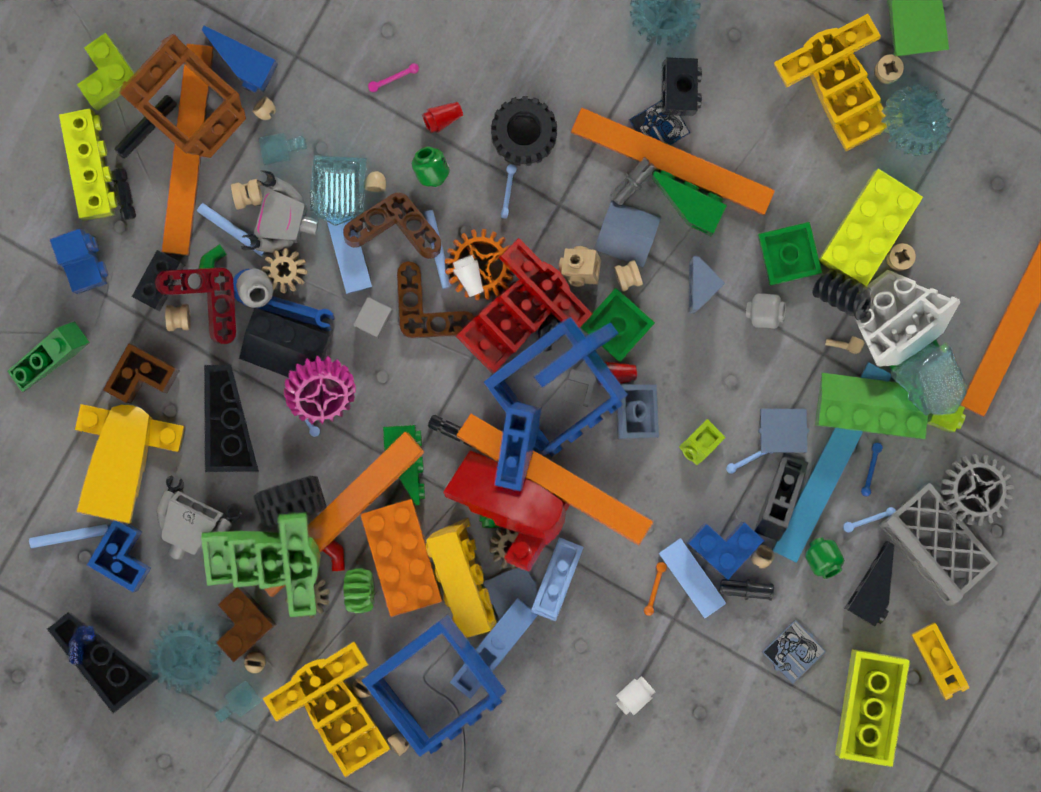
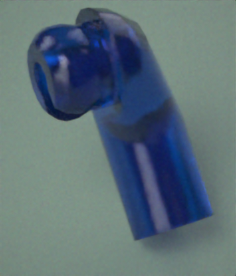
(76, 643)

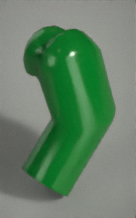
(211, 257)

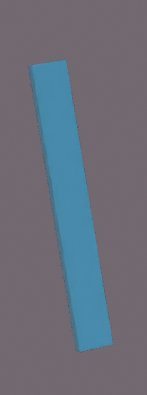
(822, 482)

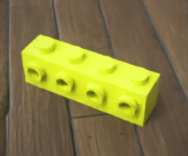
(87, 164)

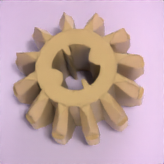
(293, 267)

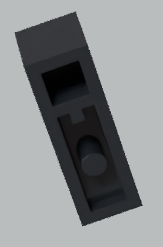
(781, 498)
(873, 591)

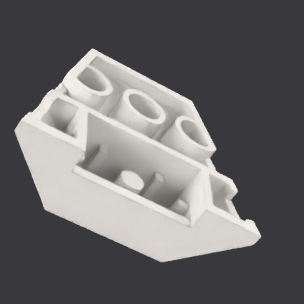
(903, 318)

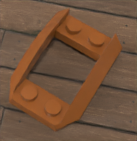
(156, 73)

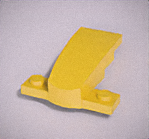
(840, 79)
(120, 457)
(333, 708)

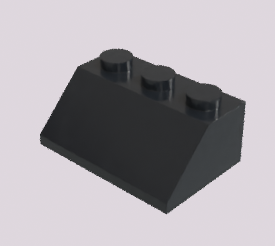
(280, 343)

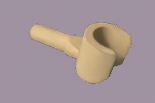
(854, 346)

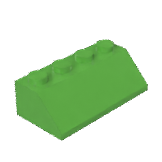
(868, 407)

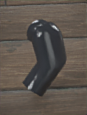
(550, 322)

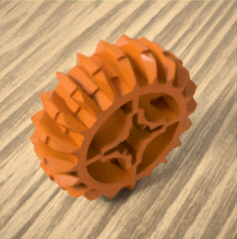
(469, 245)

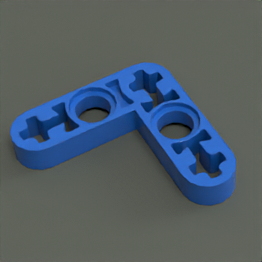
(575, 354)

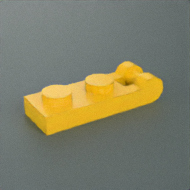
(939, 660)

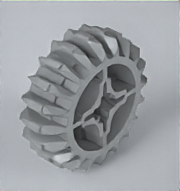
(982, 500)

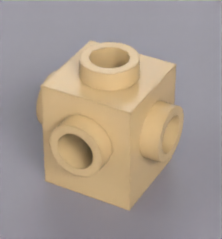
(580, 266)

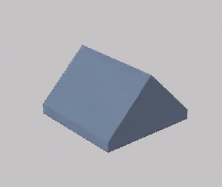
(627, 233)
(702, 283)
(638, 413)

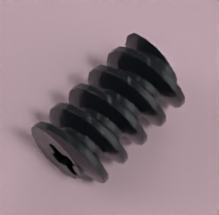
(843, 294)

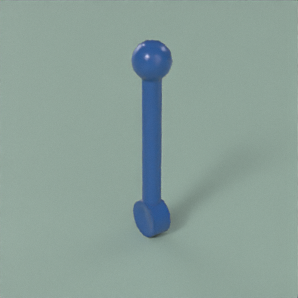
(876, 448)

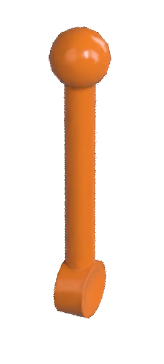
(660, 567)

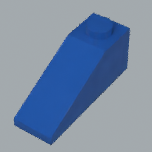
(248, 64)
(517, 444)

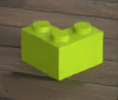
(112, 71)

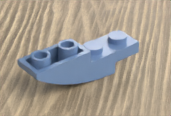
(496, 645)

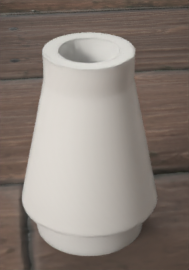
(469, 275)

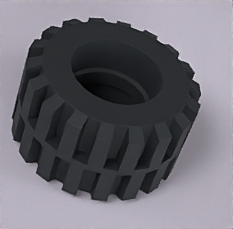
(524, 108)
(293, 497)

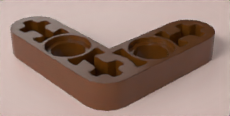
(392, 217)
(416, 312)

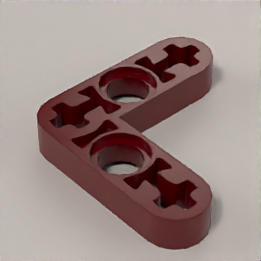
(207, 286)

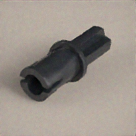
(746, 589)

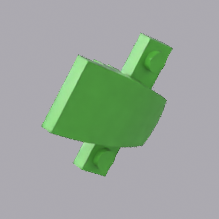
(917, 26)
(267, 561)

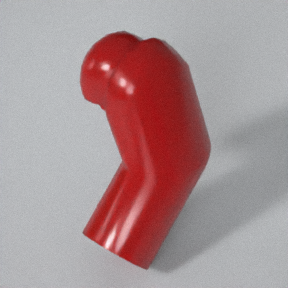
(336, 553)

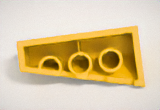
(461, 578)

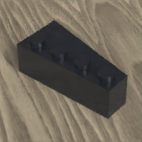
(226, 431)
(103, 665)

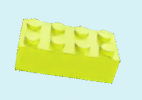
(870, 228)
(872, 708)

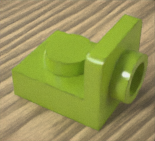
(701, 442)

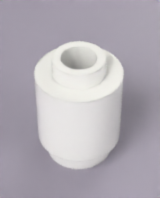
(634, 696)

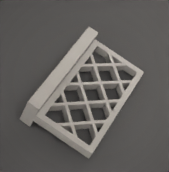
(926, 562)

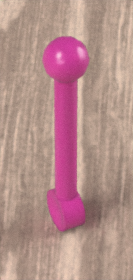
(373, 86)

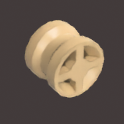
(886, 74)
(896, 258)
(628, 275)
(177, 317)

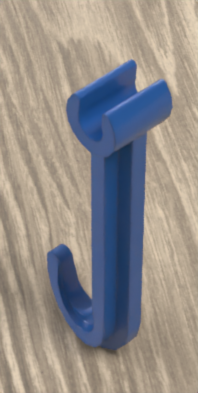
(292, 310)

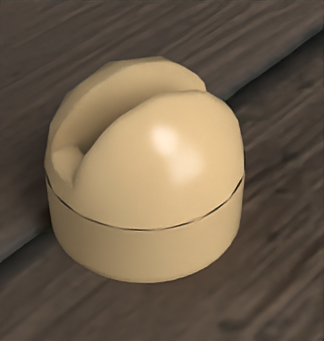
(263, 108)
(375, 182)
(766, 552)
(255, 656)
(358, 692)
(398, 743)

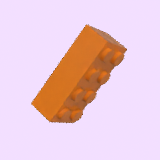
(401, 557)

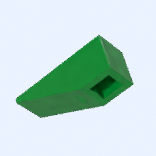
(695, 208)
(48, 355)
(410, 477)

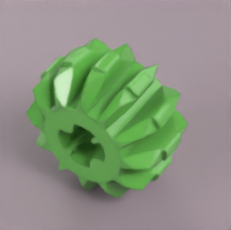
(359, 590)

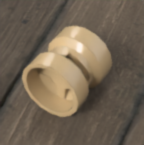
(241, 197)

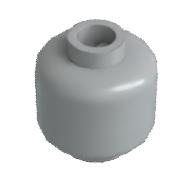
(254, 288)
(766, 311)

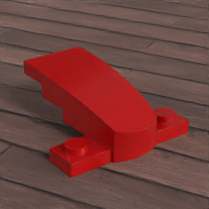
(520, 308)
(530, 512)

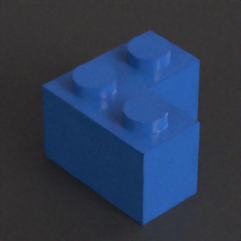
(80, 261)
(726, 554)
(113, 556)

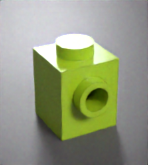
(948, 422)

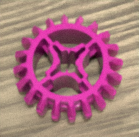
(304, 386)

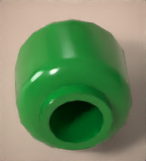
(430, 167)
(824, 558)

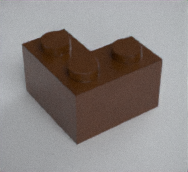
(134, 369)
(249, 620)

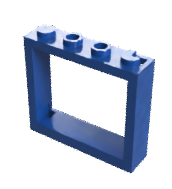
(506, 397)
(398, 712)

